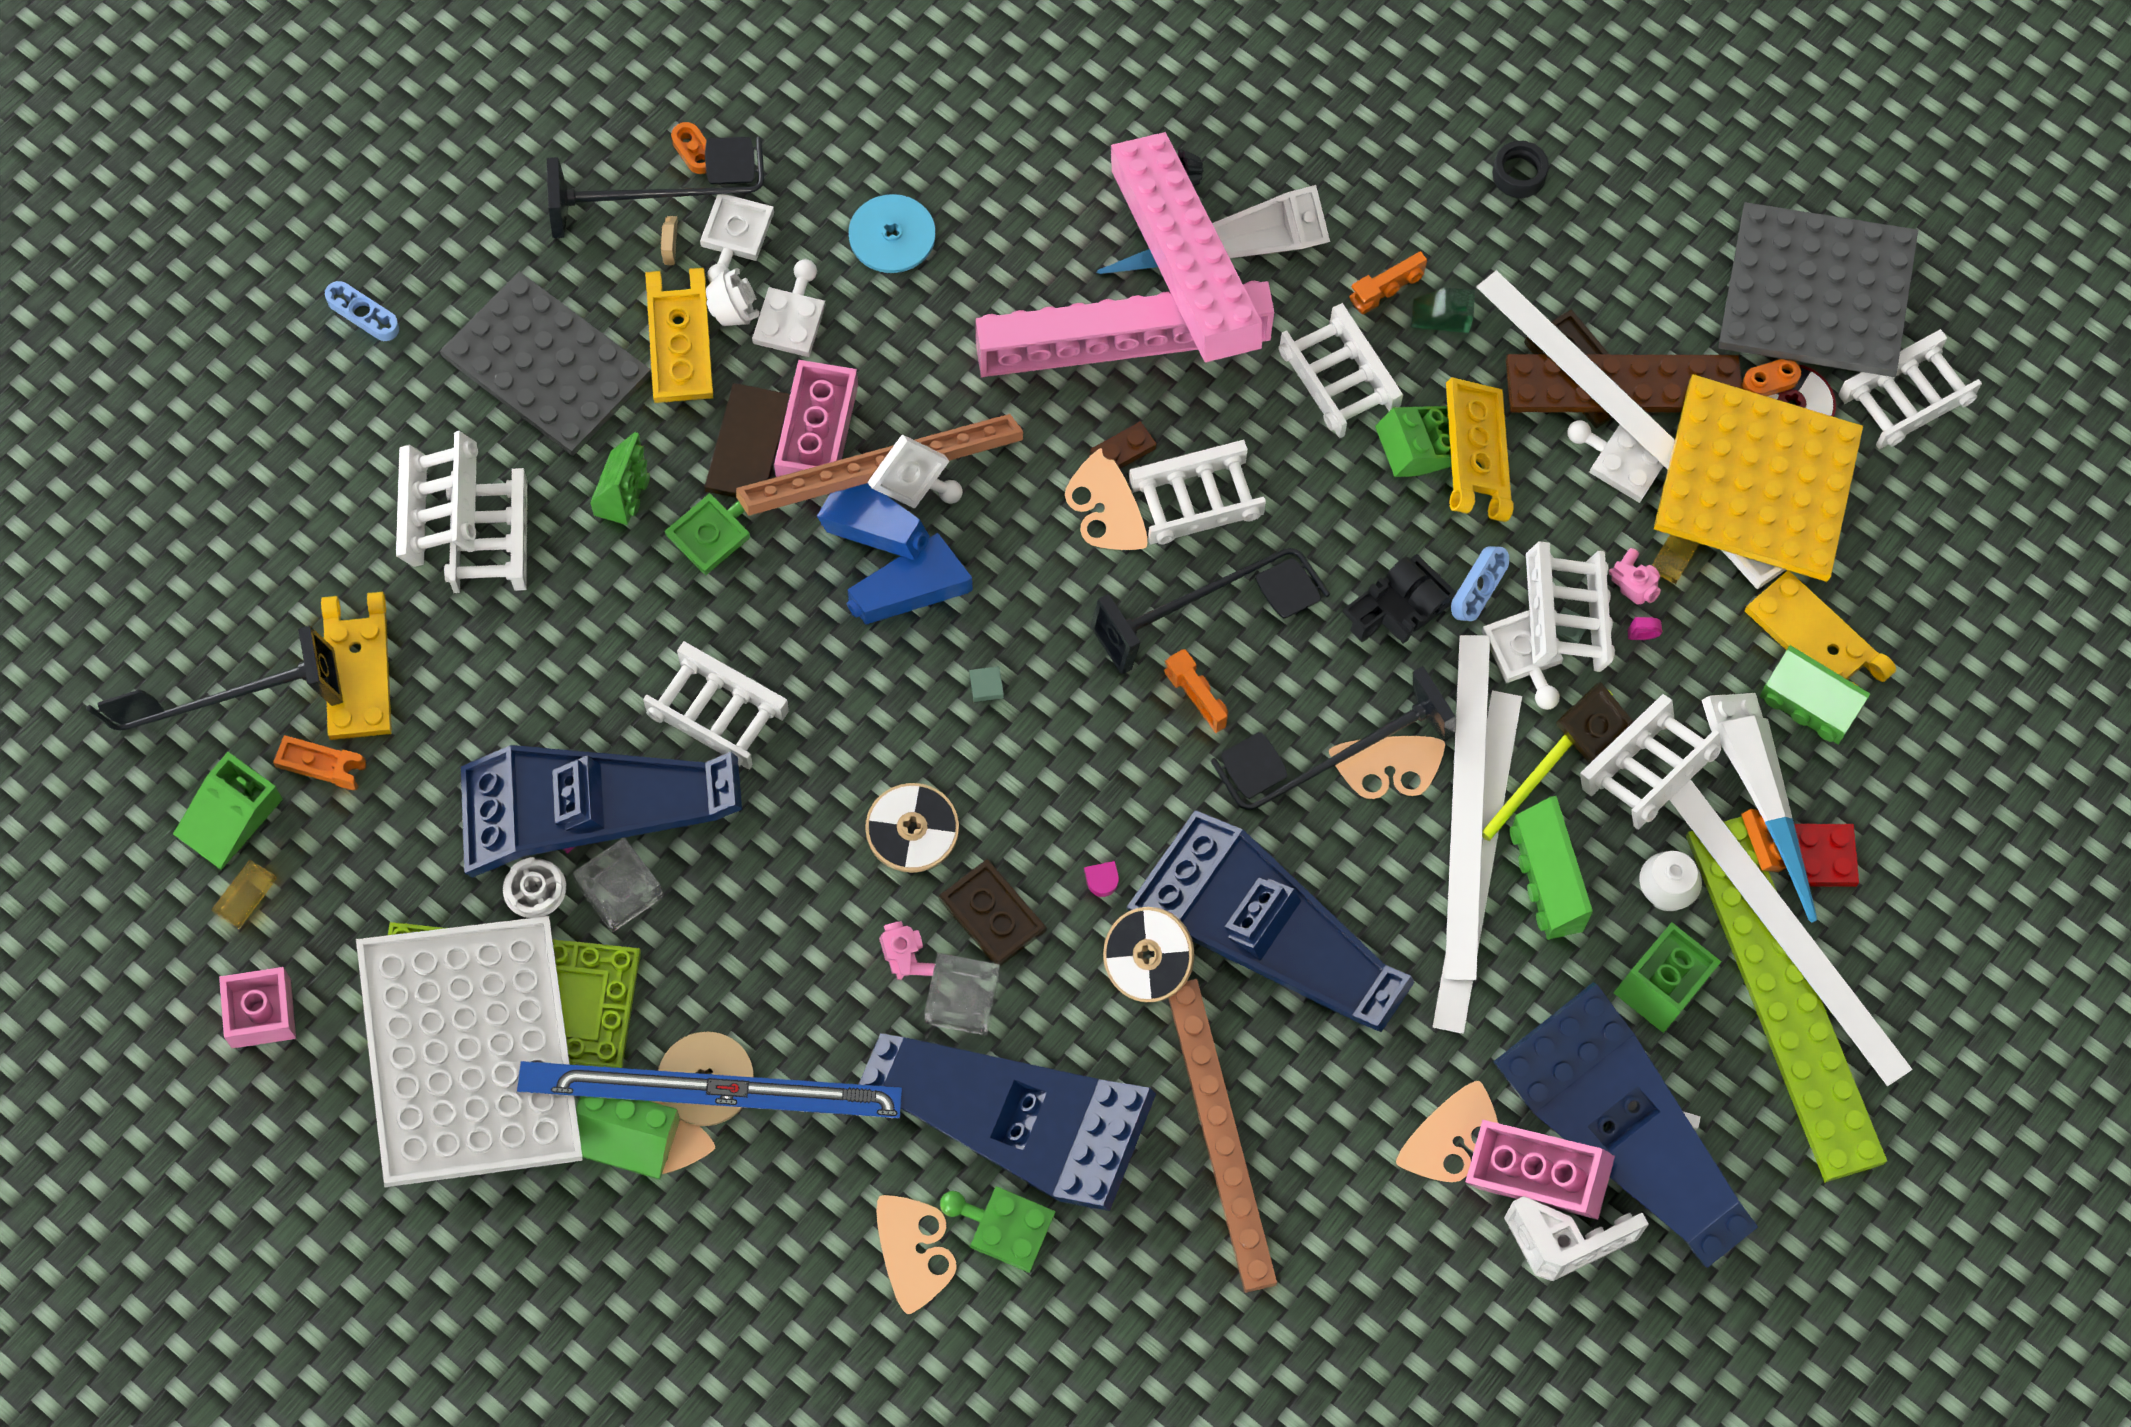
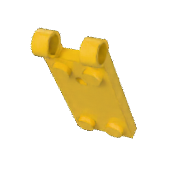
(681, 350)
(1478, 435)
(1804, 621)
(361, 674)

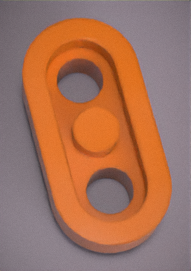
(692, 150)
(1774, 378)

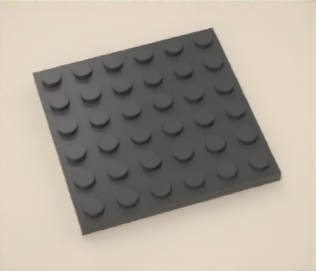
(1819, 289)

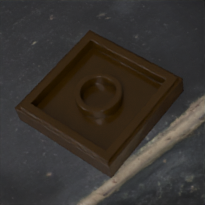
(1594, 722)

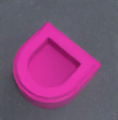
(1644, 628)
(1102, 878)

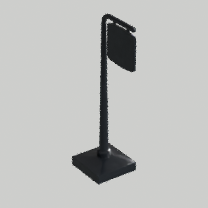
(726, 161)
(1283, 585)
(318, 669)
(1257, 766)

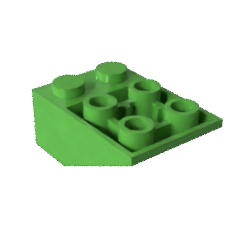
(1416, 439)
(621, 482)
(227, 810)

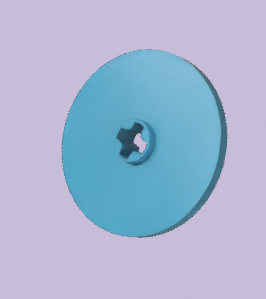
(893, 253)

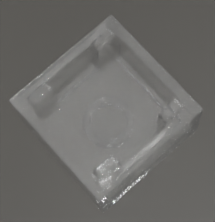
(618, 884)
(962, 994)

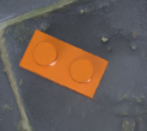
(1762, 842)

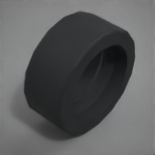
(1514, 187)

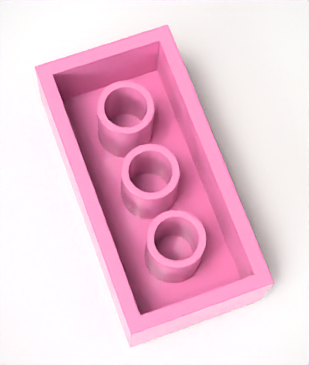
(816, 417)
(1540, 1168)

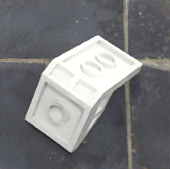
(1555, 1243)

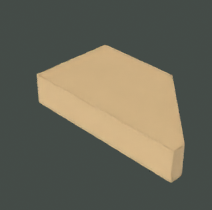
(668, 240)

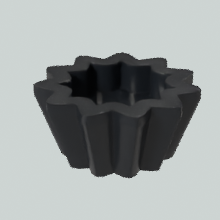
(1192, 166)

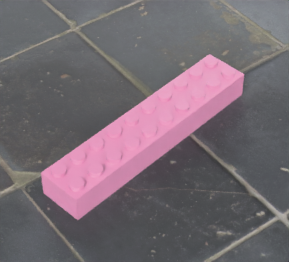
(1186, 247)
(1094, 332)

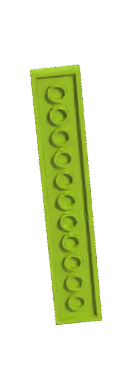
(1794, 1027)

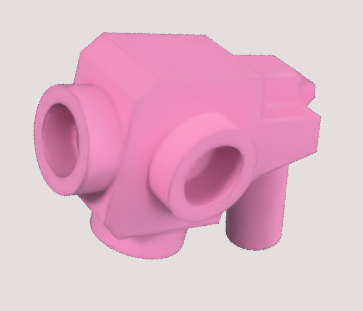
(1635, 583)
(899, 948)

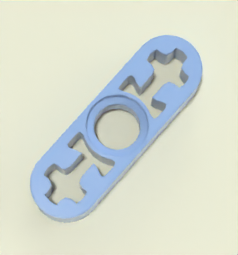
(366, 322)
(1469, 600)

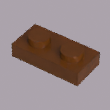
(1127, 445)

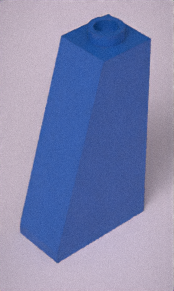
(873, 520)
(910, 583)

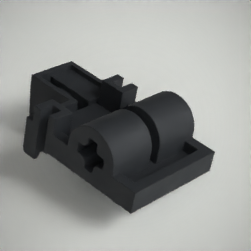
(1400, 601)

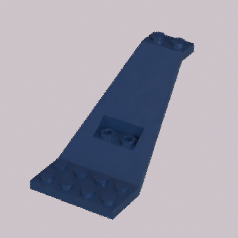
(560, 799)
(1218, 886)
(1586, 1071)
(1034, 1121)

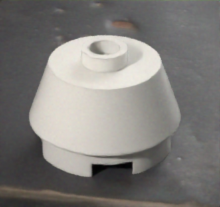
(731, 299)
(1670, 880)
(534, 887)

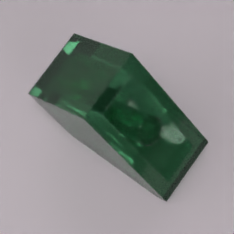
(1444, 310)

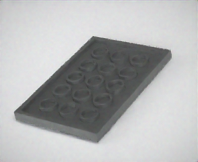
(546, 363)

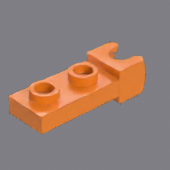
(1370, 290)
(1183, 673)
(319, 762)

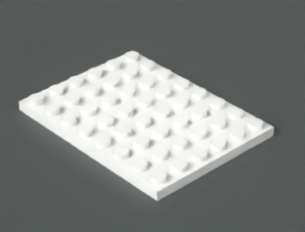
(446, 1047)

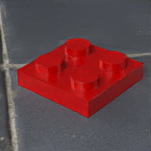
(1828, 854)

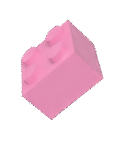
(257, 1007)

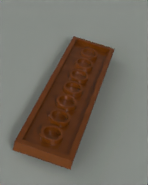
(1651, 381)

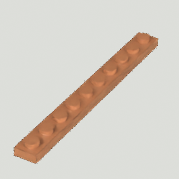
(860, 468)
(1222, 1138)

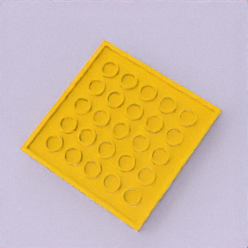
(1759, 478)

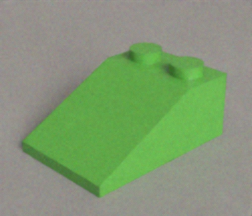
(1667, 977)

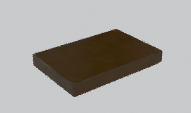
(992, 913)

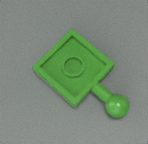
(708, 533)
(1008, 1228)

